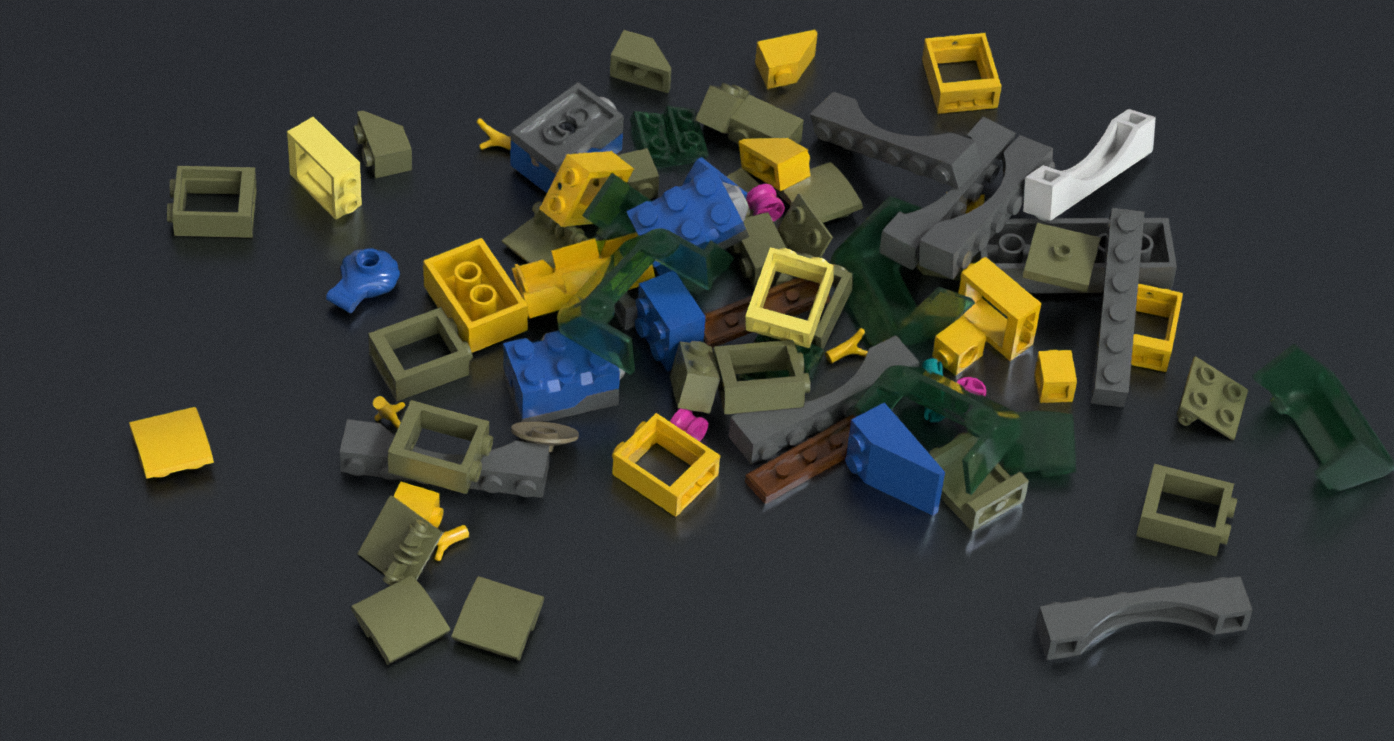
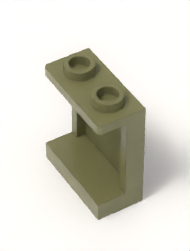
(993, 496)

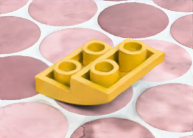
(171, 443)

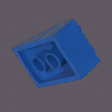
(893, 459)

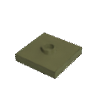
(1061, 257)

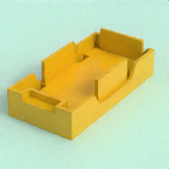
(550, 288)

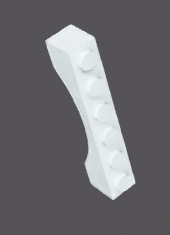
(1122, 145)

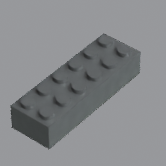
(1012, 245)

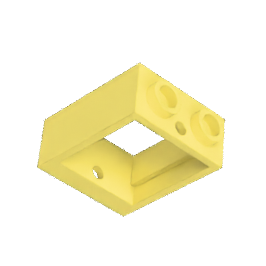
(324, 168)
(781, 325)

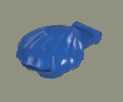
(364, 275)

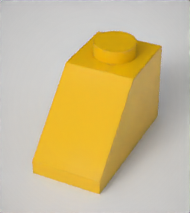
(785, 58)
(775, 161)

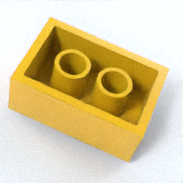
(476, 294)

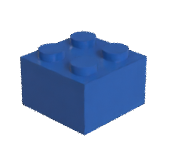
(667, 316)

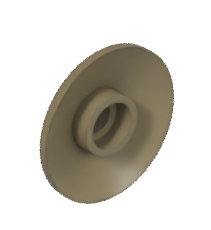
(545, 433)

